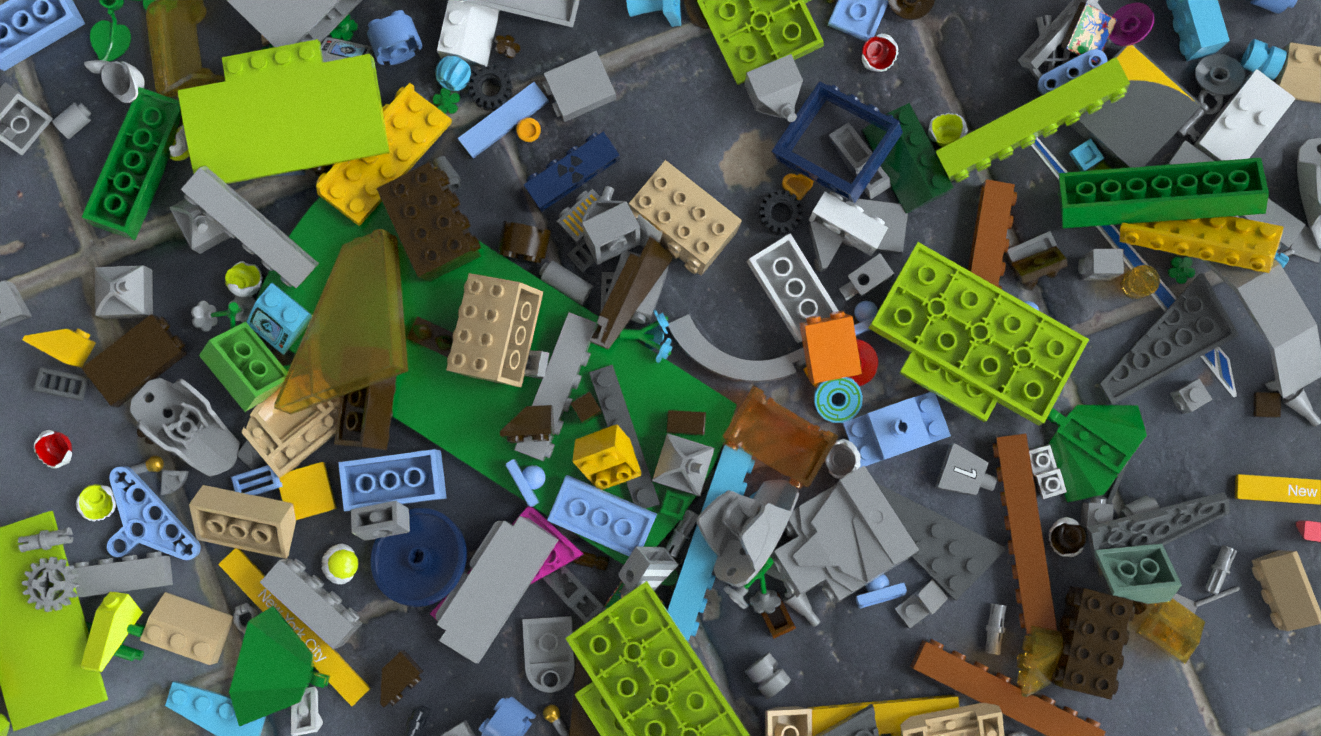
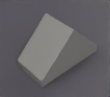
(825, 243)

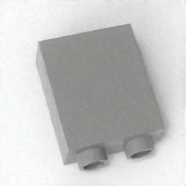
(294, 20)

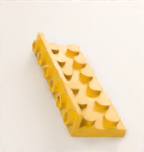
(411, 130)
(1216, 239)

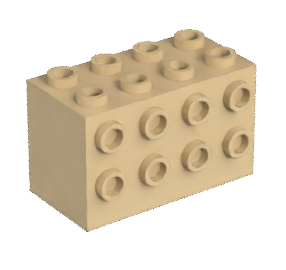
(688, 217)
(494, 330)

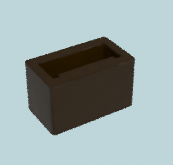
(586, 408)
(686, 422)

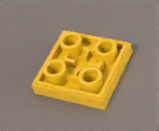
(308, 490)

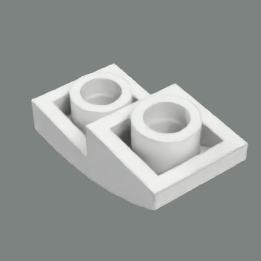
(1045, 472)

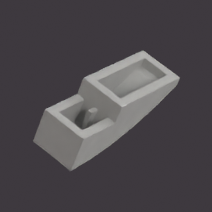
(855, 155)

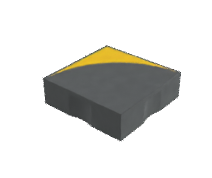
(1144, 119)

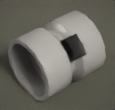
(767, 675)

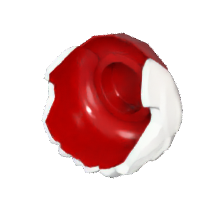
(879, 53)
(53, 448)

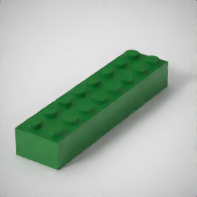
(1163, 193)

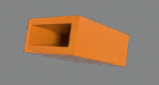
(830, 347)

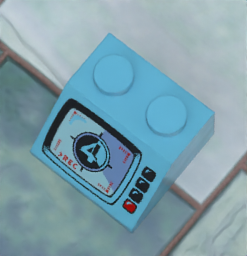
(278, 318)

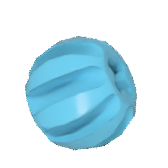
(453, 73)

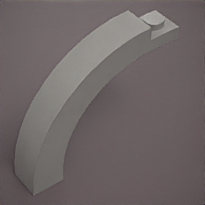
(727, 366)

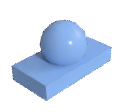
(864, 313)
(531, 478)
(879, 592)

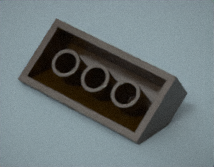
(366, 416)

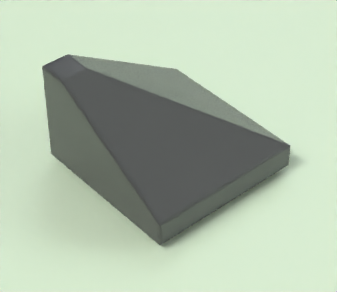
(250, 456)

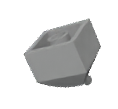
(775, 88)
(20, 119)
(196, 227)
(609, 227)
(123, 292)
(683, 464)

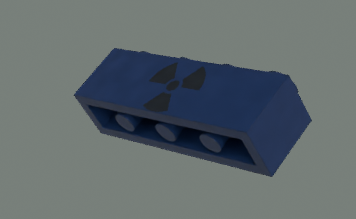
(571, 171)

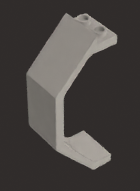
(1281, 322)

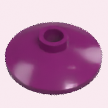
(1133, 24)

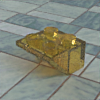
(1172, 629)
(1038, 659)

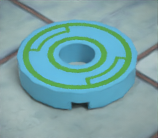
(841, 412)

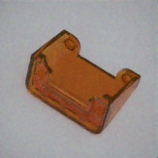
(779, 438)

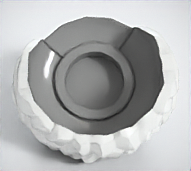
(843, 459)

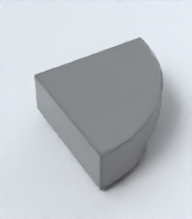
(172, 481)

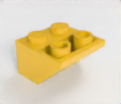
(606, 457)

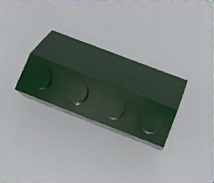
(912, 163)

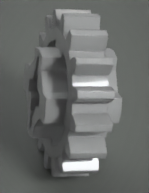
(53, 574)

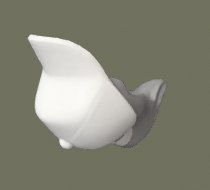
(118, 78)

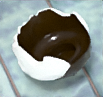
(1067, 537)

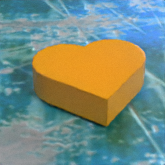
(797, 185)

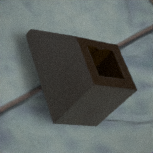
(397, 676)

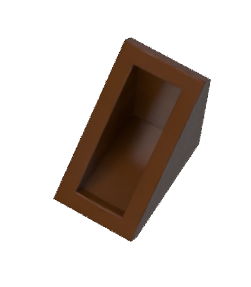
(779, 621)

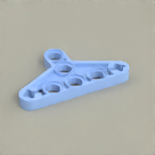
(154, 530)

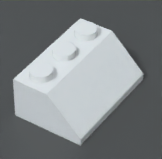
(468, 32)
(849, 222)

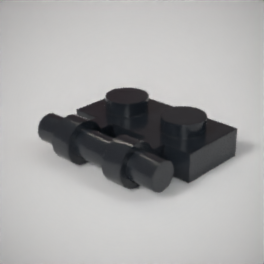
(417, 721)

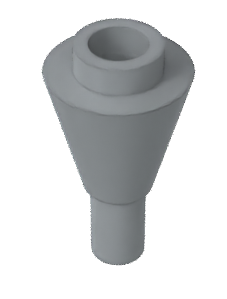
(1300, 403)
(802, 606)

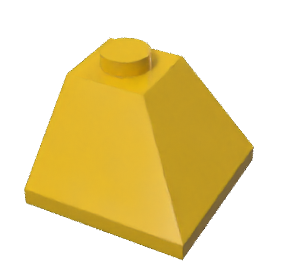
(64, 344)

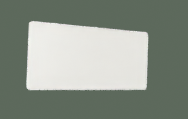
(647, 230)

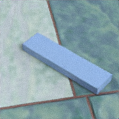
(503, 120)

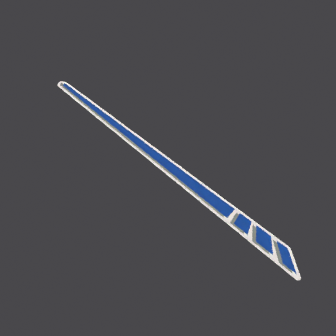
(1215, 359)

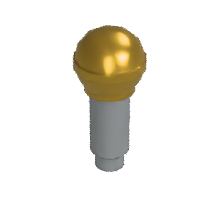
(153, 464)
(552, 714)

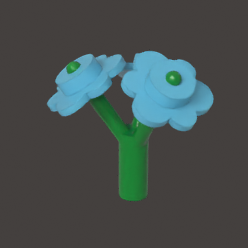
(652, 336)

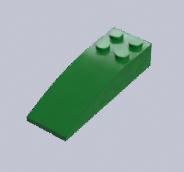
(134, 165)

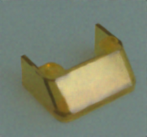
(176, 46)

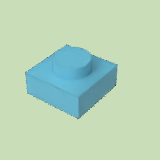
(1086, 155)

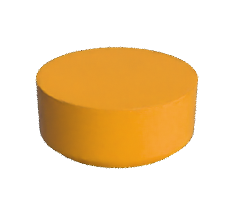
(528, 129)

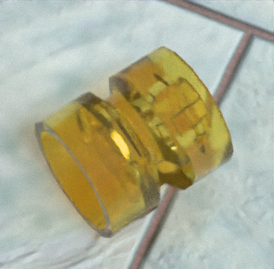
(1140, 282)

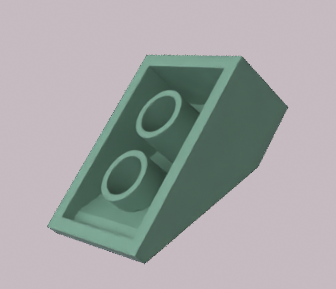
(1139, 573)

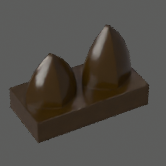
(1039, 264)
(431, 336)

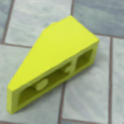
(109, 629)

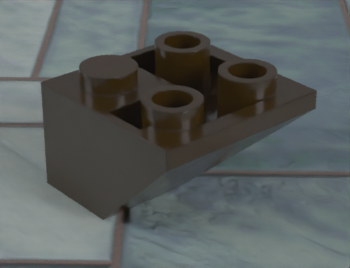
(531, 422)

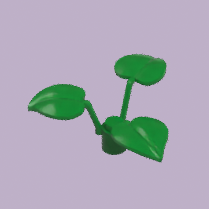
(108, 38)

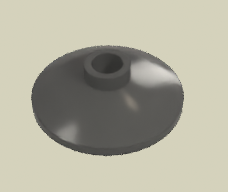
(1221, 67)

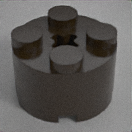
(523, 240)

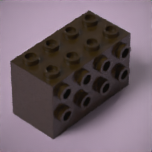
(429, 221)
(1092, 642)

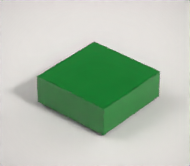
(674, 505)

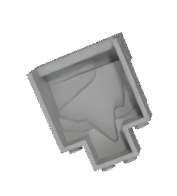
(842, 539)

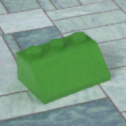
(244, 365)

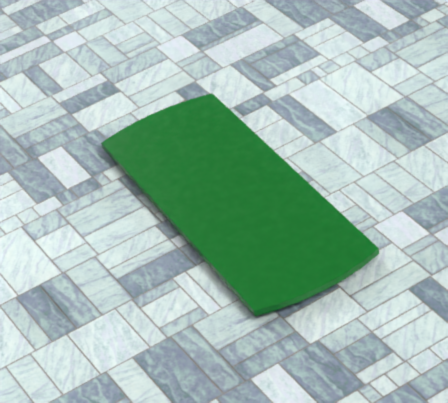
(470, 412)

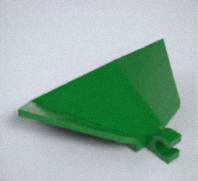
(1094, 446)
(271, 668)

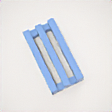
(277, 484)

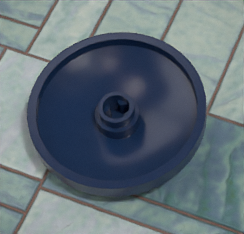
(420, 564)

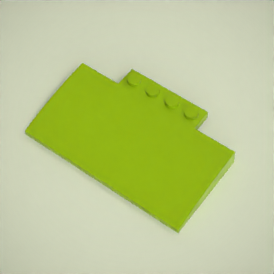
(760, 31)
(284, 113)
(975, 339)
(40, 648)
(647, 674)

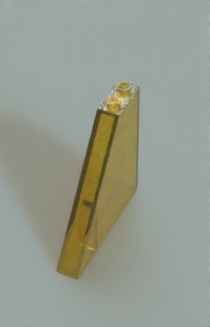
(355, 329)

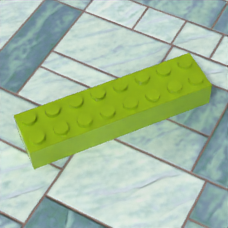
(1034, 119)

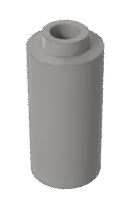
(565, 282)

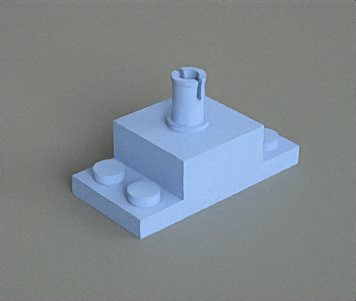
(897, 428)

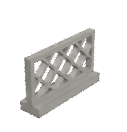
(1050, 39)

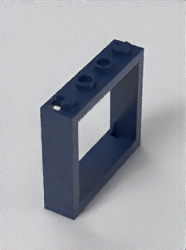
(850, 103)

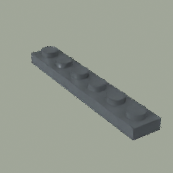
(615, 413)

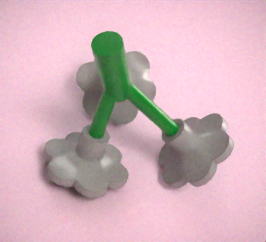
(206, 315)
(764, 599)

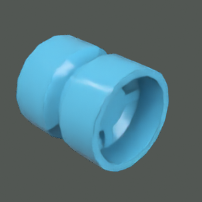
(1265, 59)

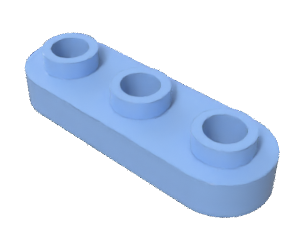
(1060, 75)

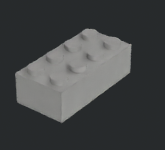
(311, 602)

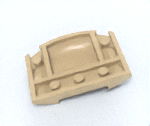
(289, 439)

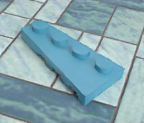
(210, 711)

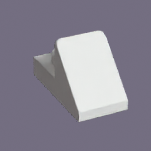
(305, 714)

